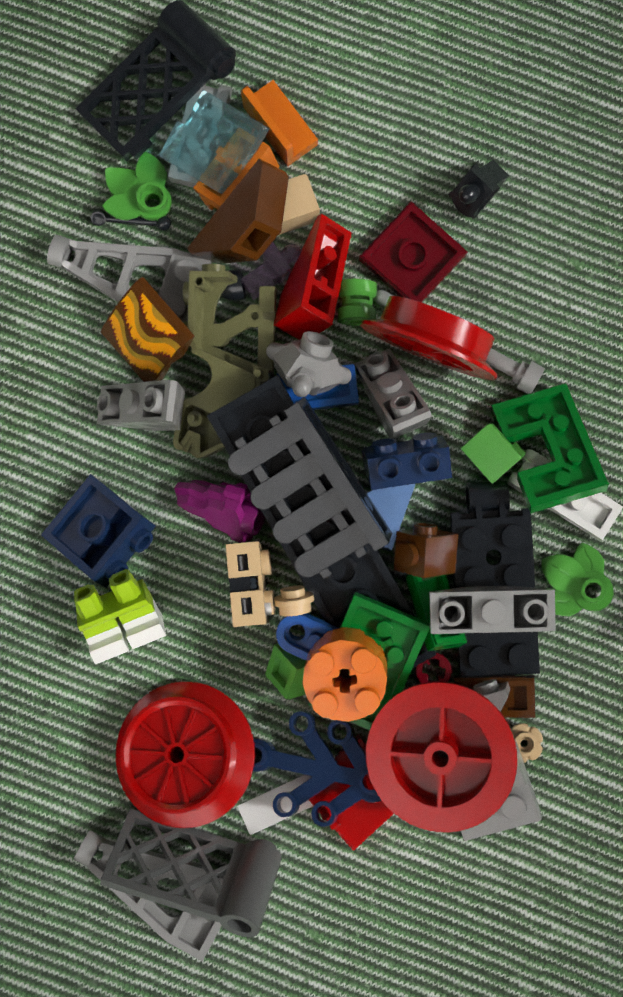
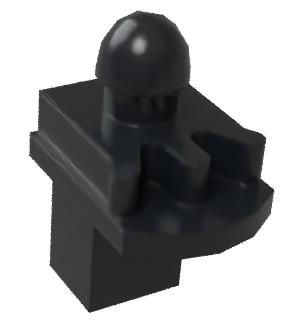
(478, 188)

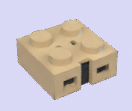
(246, 575)

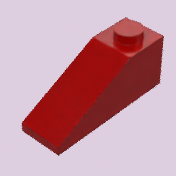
(315, 281)

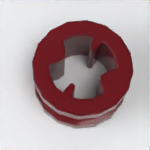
(441, 662)

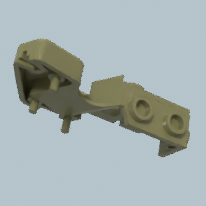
(230, 374)

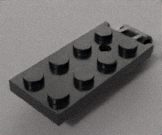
(486, 528)

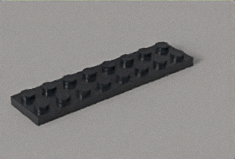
(365, 575)

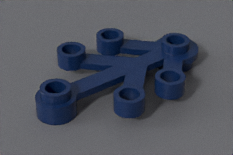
(323, 769)

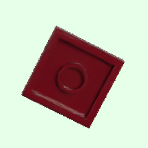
(413, 254)

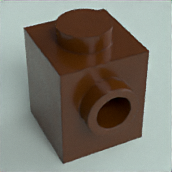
(425, 551)

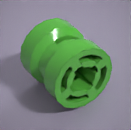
(357, 301)

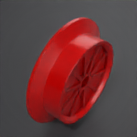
(434, 336)
(215, 759)
(434, 789)

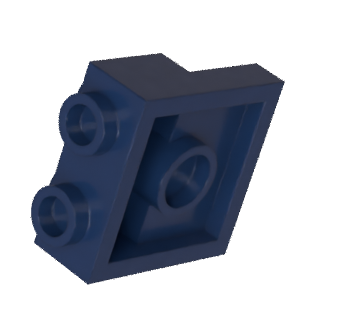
(407, 462)
(99, 531)

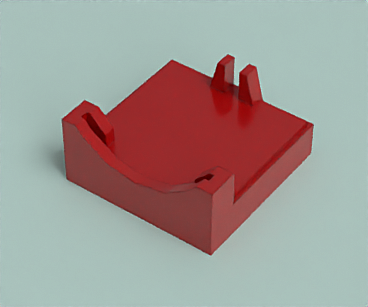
(361, 818)

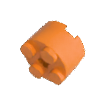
(345, 697)

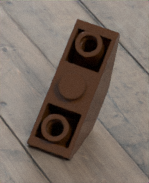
(246, 219)

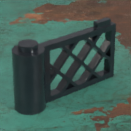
(196, 49)

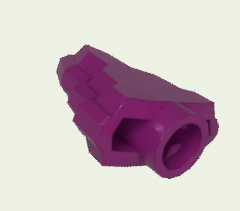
(222, 506)

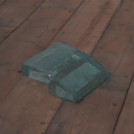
(214, 142)

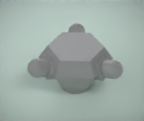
(308, 364)

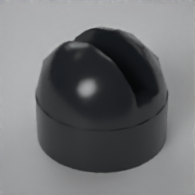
(235, 291)

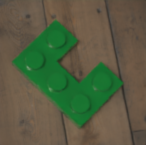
(574, 464)
(397, 634)

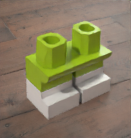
(117, 616)

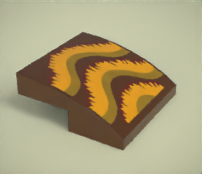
(146, 332)

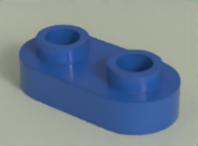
(301, 645)

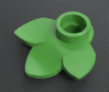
(134, 188)
(572, 577)

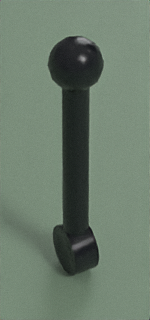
(99, 217)

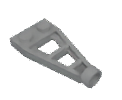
(171, 260)
(185, 931)

